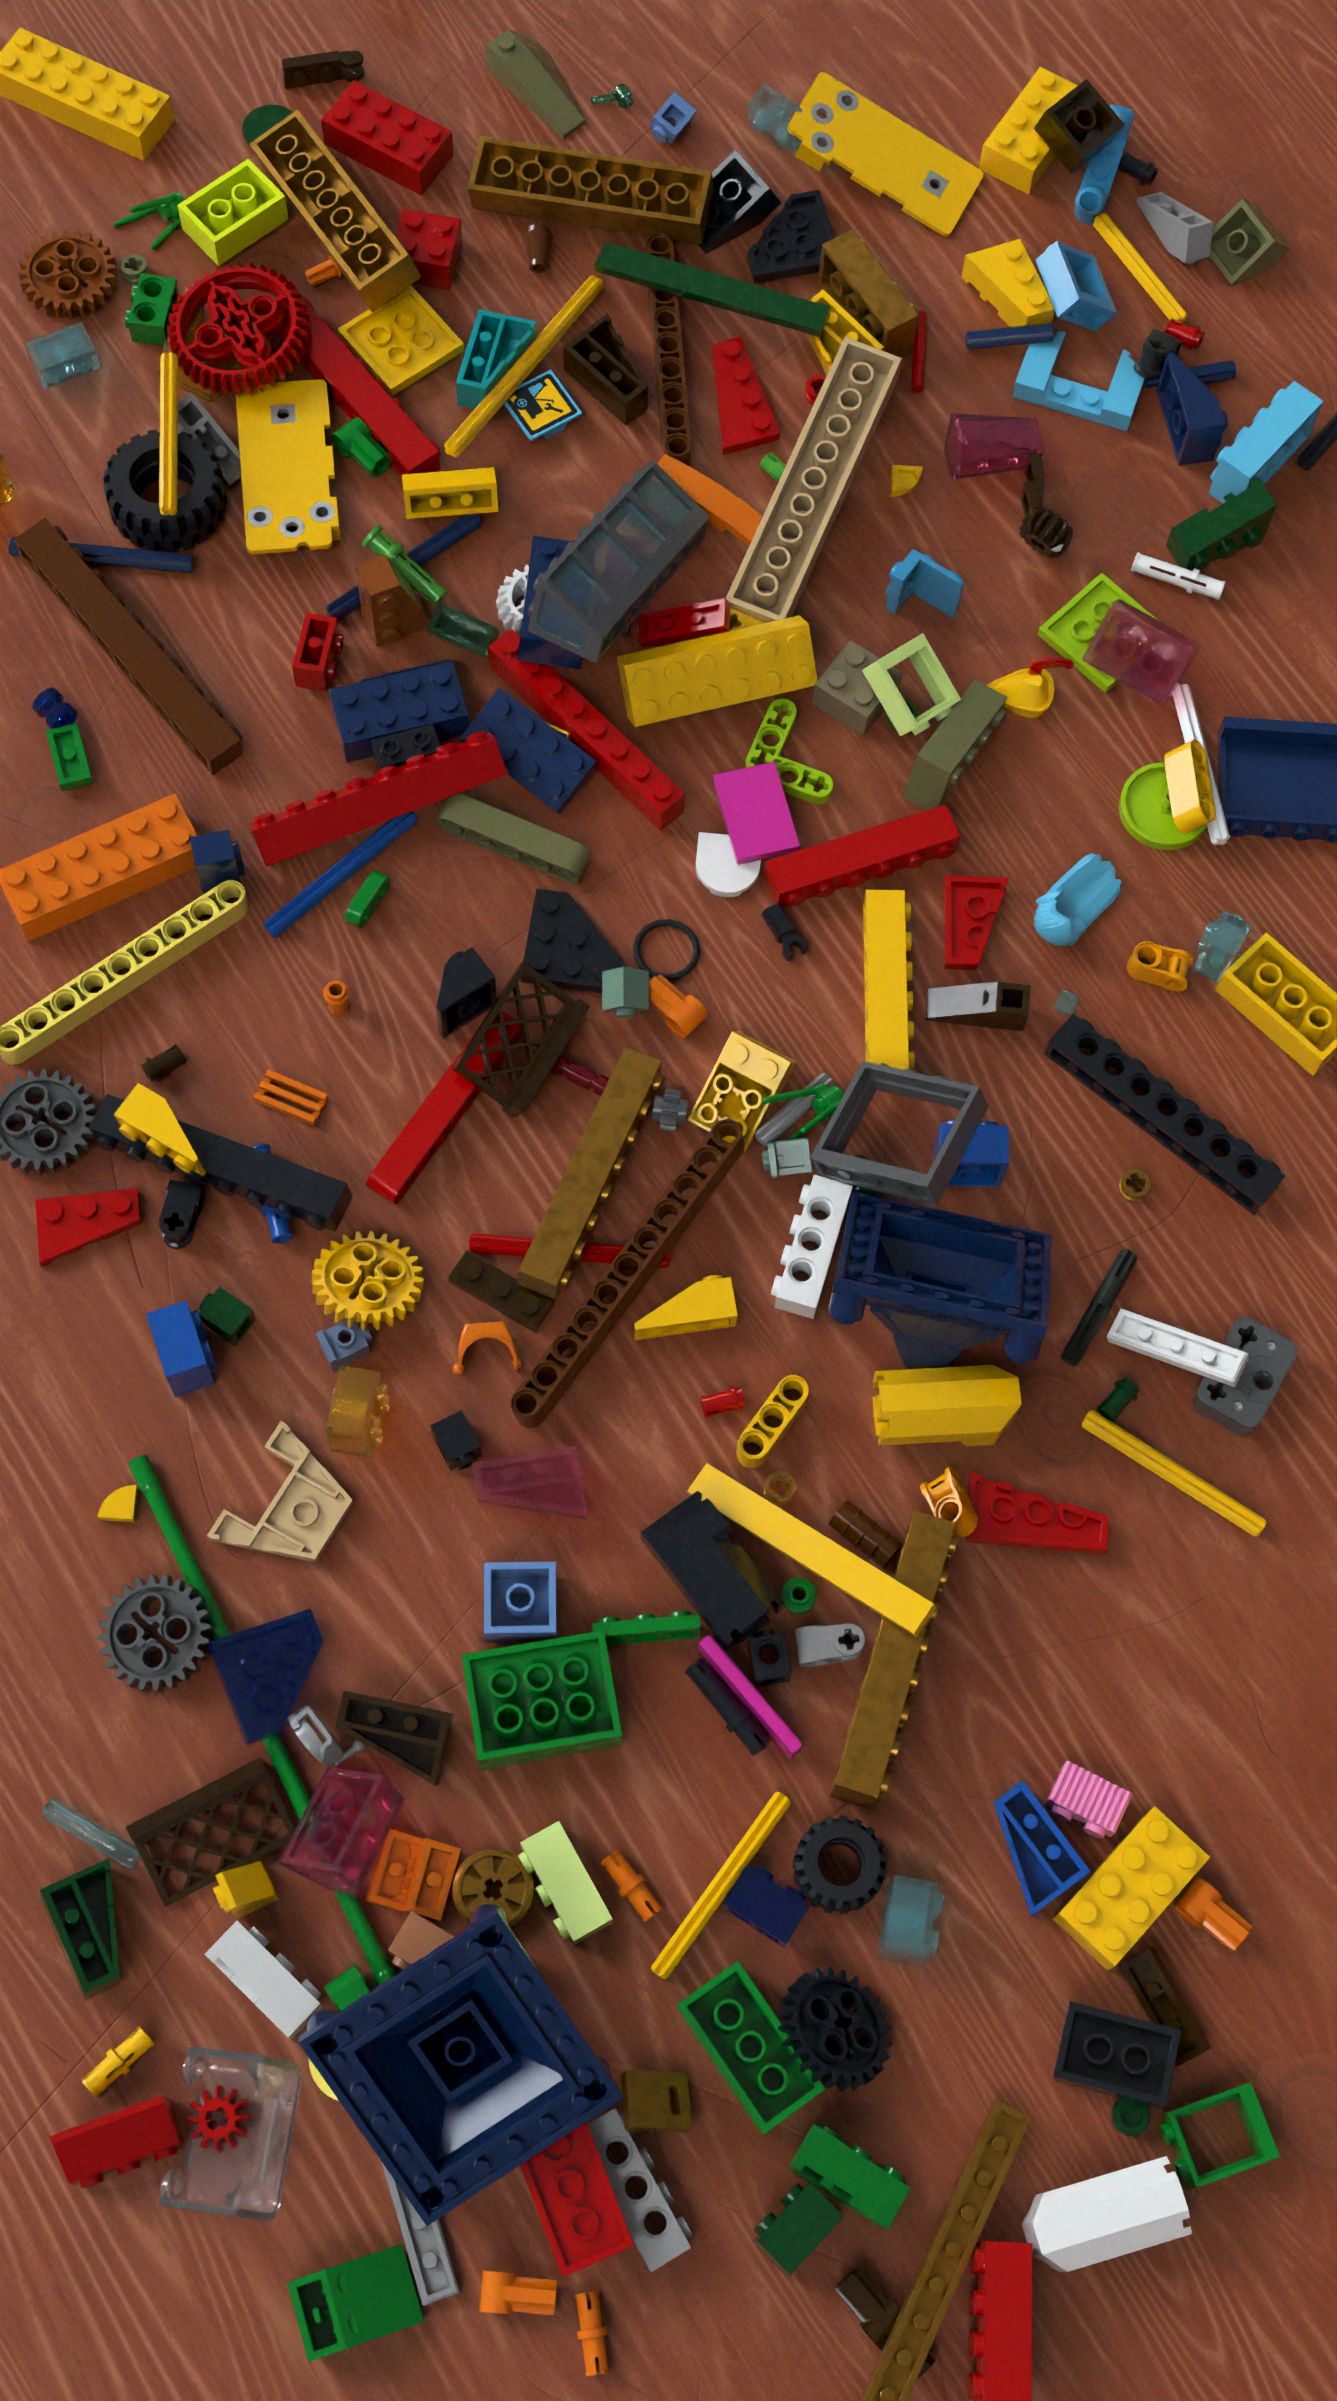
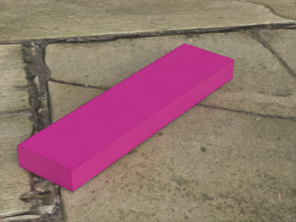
(750, 1697)

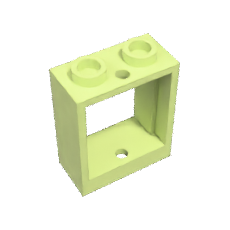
(932, 676)

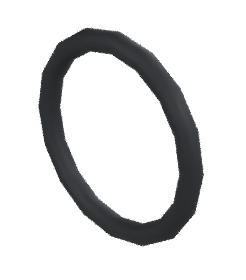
(667, 922)

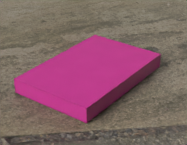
(756, 813)

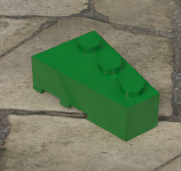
(849, 2175)

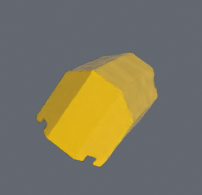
(945, 1405)

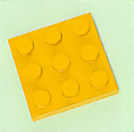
(401, 340)

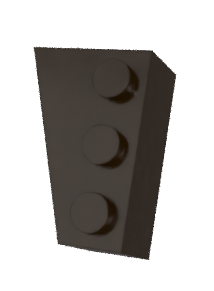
(606, 370)
(401, 1731)

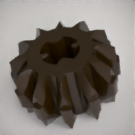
(1046, 532)

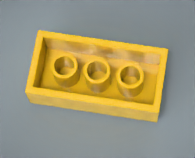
(1014, 148)
(1284, 1002)
(1131, 1888)

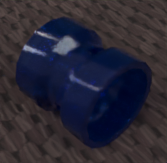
(52, 707)

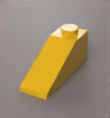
(698, 1308)

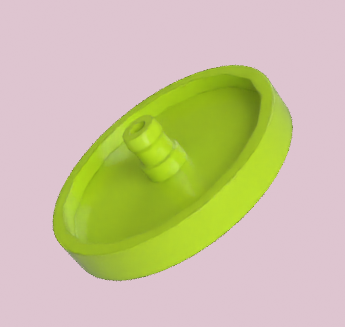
(1148, 812)

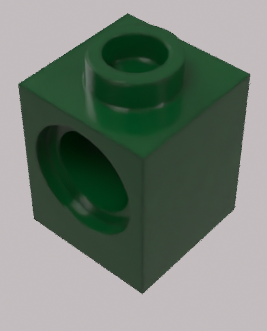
(226, 1315)

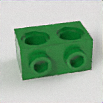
(151, 308)

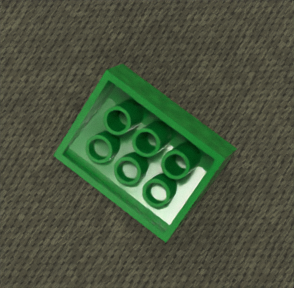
(542, 1700)

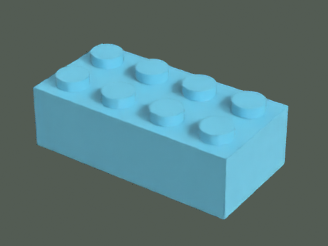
(1267, 442)

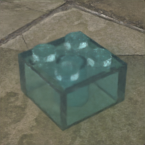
(909, 1920)

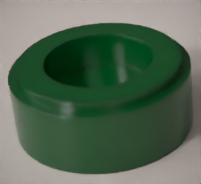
(1129, 2117)

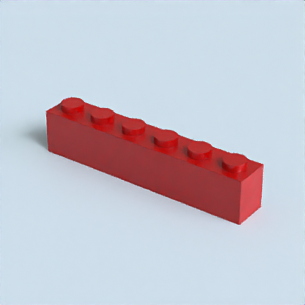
(862, 856)

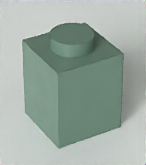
(625, 991)

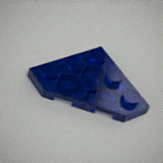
(266, 1671)

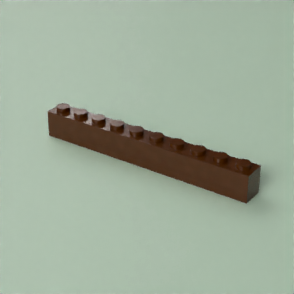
(129, 646)

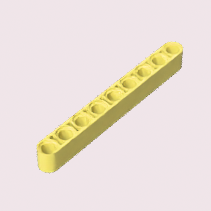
(116, 986)

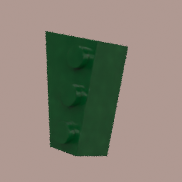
(1223, 531)
(85, 1926)

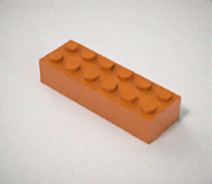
(99, 867)

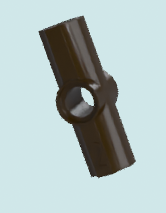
(872, 2309)

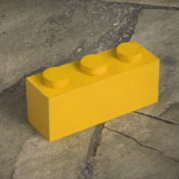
(450, 493)

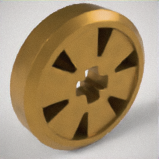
(494, 1866)

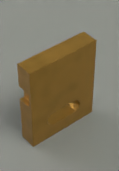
(648, 2103)

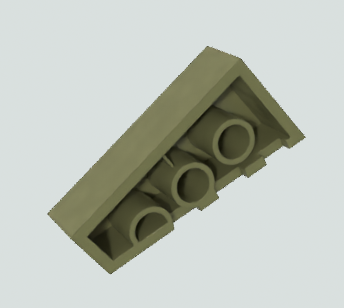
(955, 745)

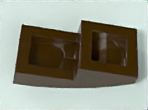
(1034, 486)

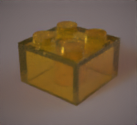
(357, 1411)

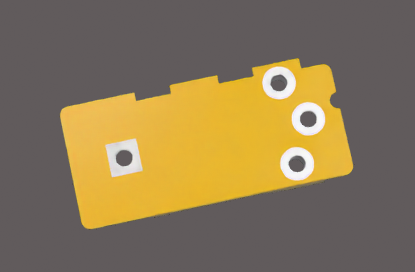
(883, 154)
(287, 467)

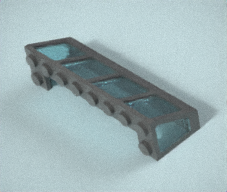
(617, 564)

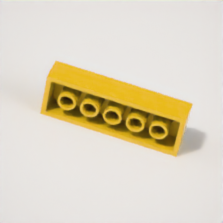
(84, 94)
(717, 670)

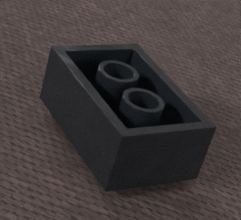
(1117, 2055)

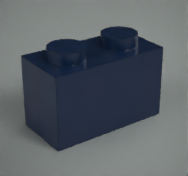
(216, 859)

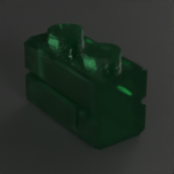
(462, 630)

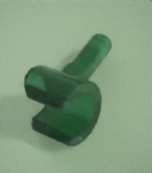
(620, 93)

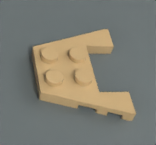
(300, 1515)

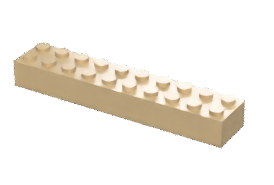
(814, 482)

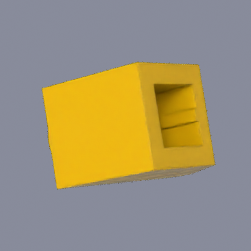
(244, 1889)

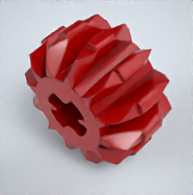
(219, 2104)

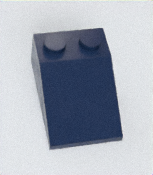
(1190, 413)

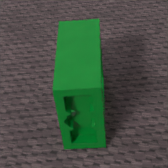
(1254, 2125)

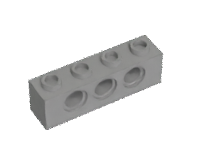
(654, 2249)

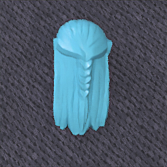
(1076, 900)

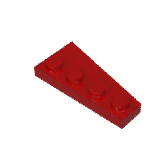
(741, 403)

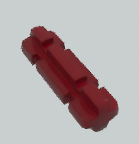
(580, 1075)

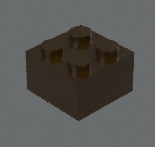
(1078, 126)

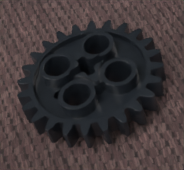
(835, 2029)

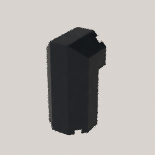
(711, 1570)

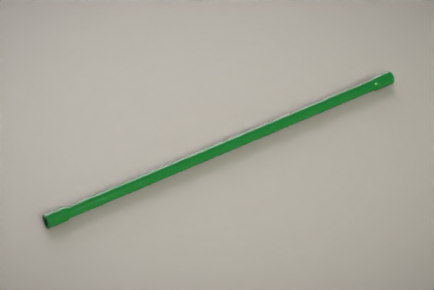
(150, 1486)

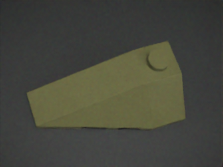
(534, 79)

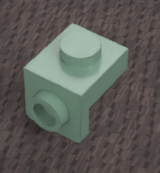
(787, 1157)

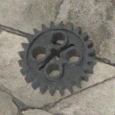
(59, 1097)
(135, 1658)

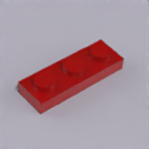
(684, 622)

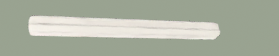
(1192, 730)

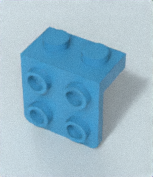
(927, 581)

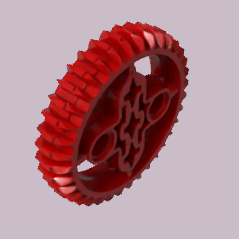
(230, 311)

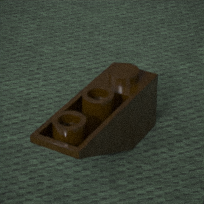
(981, 1005)

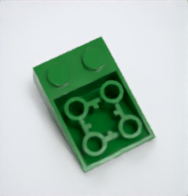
(355, 2302)

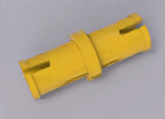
(117, 2061)

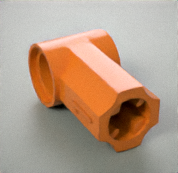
(679, 1011)
(1204, 1908)
(509, 2294)

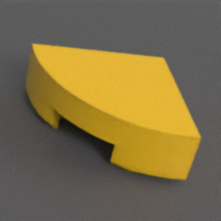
(904, 479)
(120, 1505)

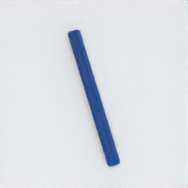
(338, 873)

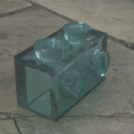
(772, 113)
(62, 355)
(1221, 945)

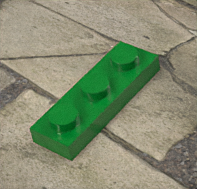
(649, 1629)

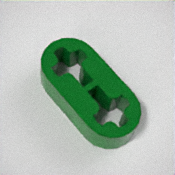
(367, 899)

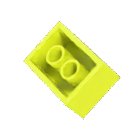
(233, 212)

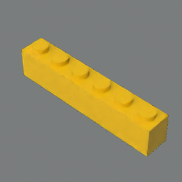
(886, 979)

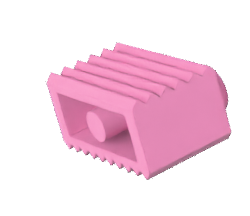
(1087, 1800)

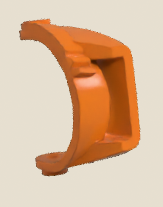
(477, 1331)

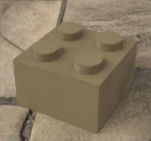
(846, 691)

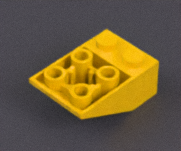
(739, 1083)

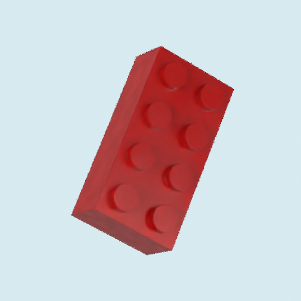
(387, 137)
(1002, 2322)

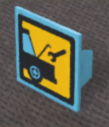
(542, 406)

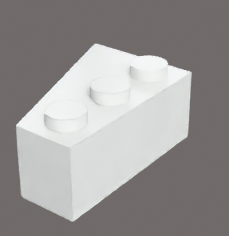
(265, 1979)

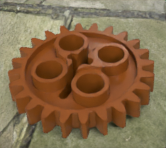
(68, 273)

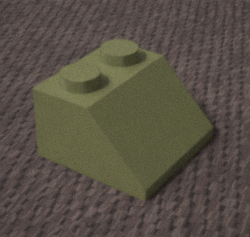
(1245, 243)

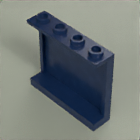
(1278, 778)

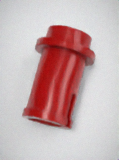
(1188, 335)
(722, 1402)

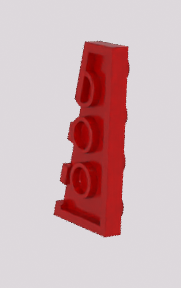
(1031, 1520)

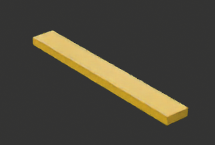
(814, 1551)

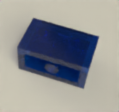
(766, 1905)

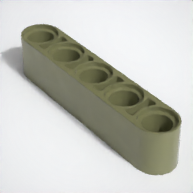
(513, 838)

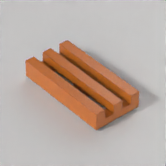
(273, 1077)

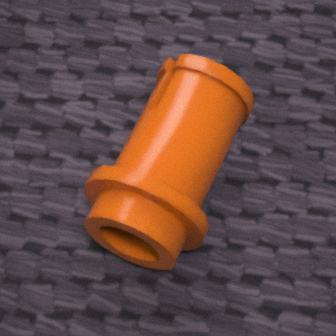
(336, 995)

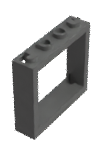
(909, 1184)

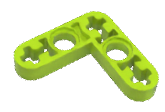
(773, 753)

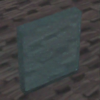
(1066, 1002)

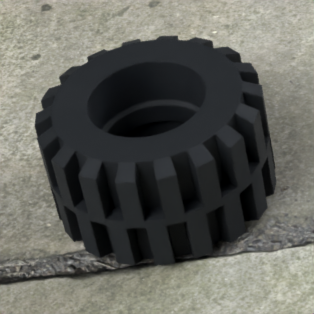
(857, 1838)

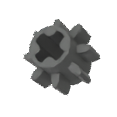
(670, 1110)

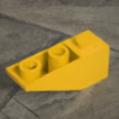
(150, 1119)

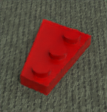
(969, 917)
(81, 1219)

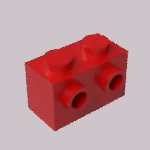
(316, 652)

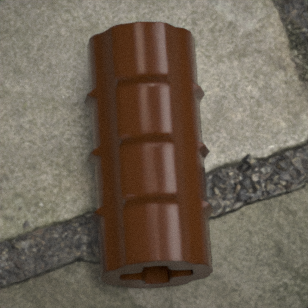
(865, 1534)

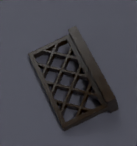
(538, 1061)
(197, 1803)

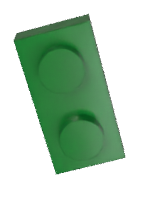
(69, 757)

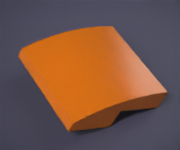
(413, 1875)

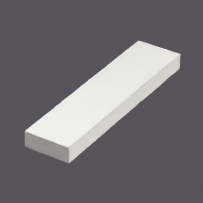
(1178, 1347)

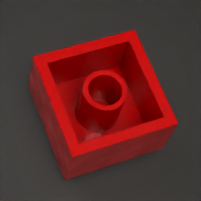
(432, 244)

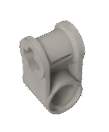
(821, 1646)

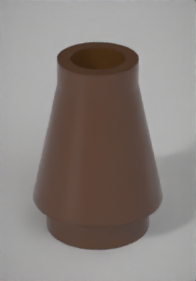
(538, 245)

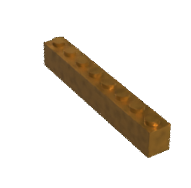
(590, 1173)

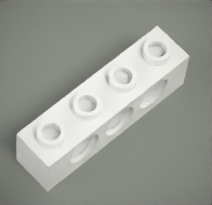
(803, 1296)

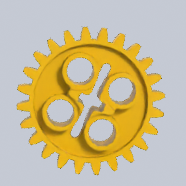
(394, 1286)

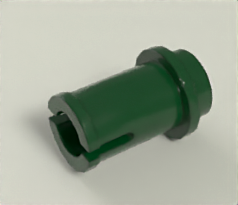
(1118, 1399)

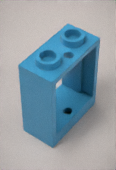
(1076, 286)

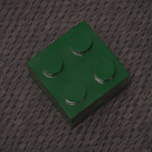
(796, 2228)

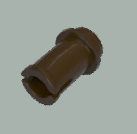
(163, 1063)

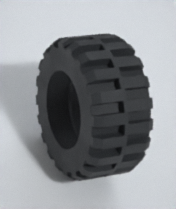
(141, 520)

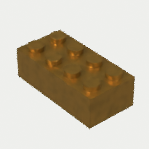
(867, 293)

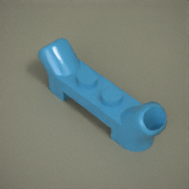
(1102, 171)

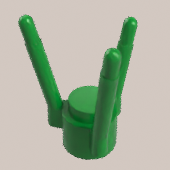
(167, 209)
(824, 1104)

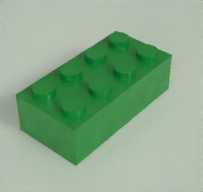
(747, 2048)

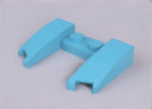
(1042, 388)

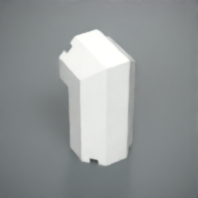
(1107, 2216)

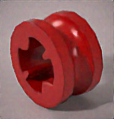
(812, 384)

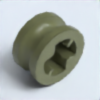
(130, 261)

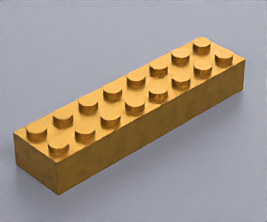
(590, 189)
(335, 211)
(891, 1667)

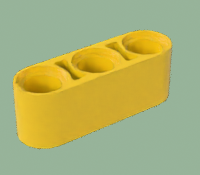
(1189, 786)
(777, 1406)

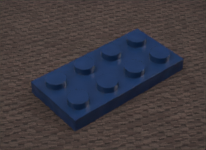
(534, 751)

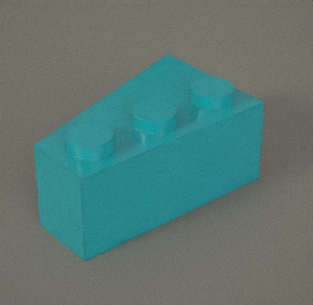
(491, 351)

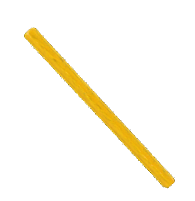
(523, 366)

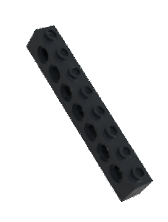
(1167, 1130)

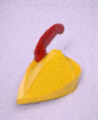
(1030, 689)

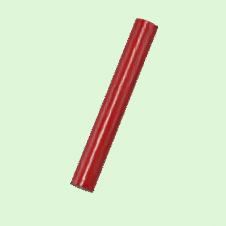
(919, 353)

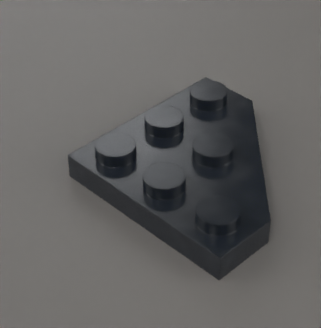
(792, 240)
(566, 944)

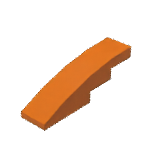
(721, 505)

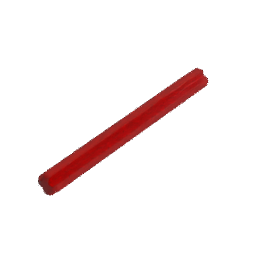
(519, 1246)

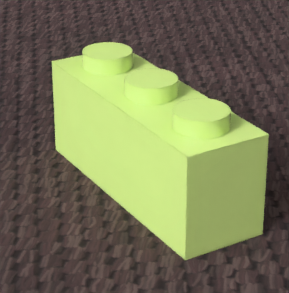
(564, 1884)

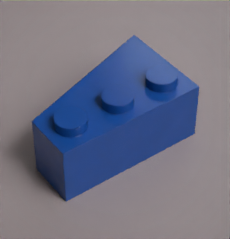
(1038, 1848)

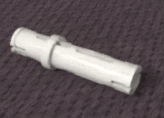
(1213, 586)

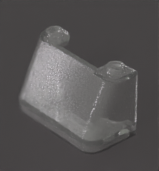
(252, 2176)

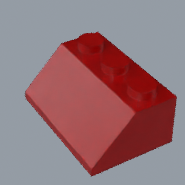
(118, 2142)

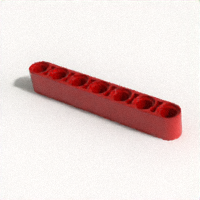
(434, 1120)

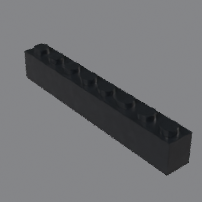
(238, 1171)

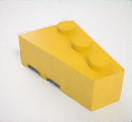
(1009, 283)
(837, 327)

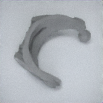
(330, 1752)

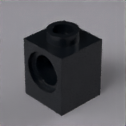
(456, 1441)
(763, 1673)

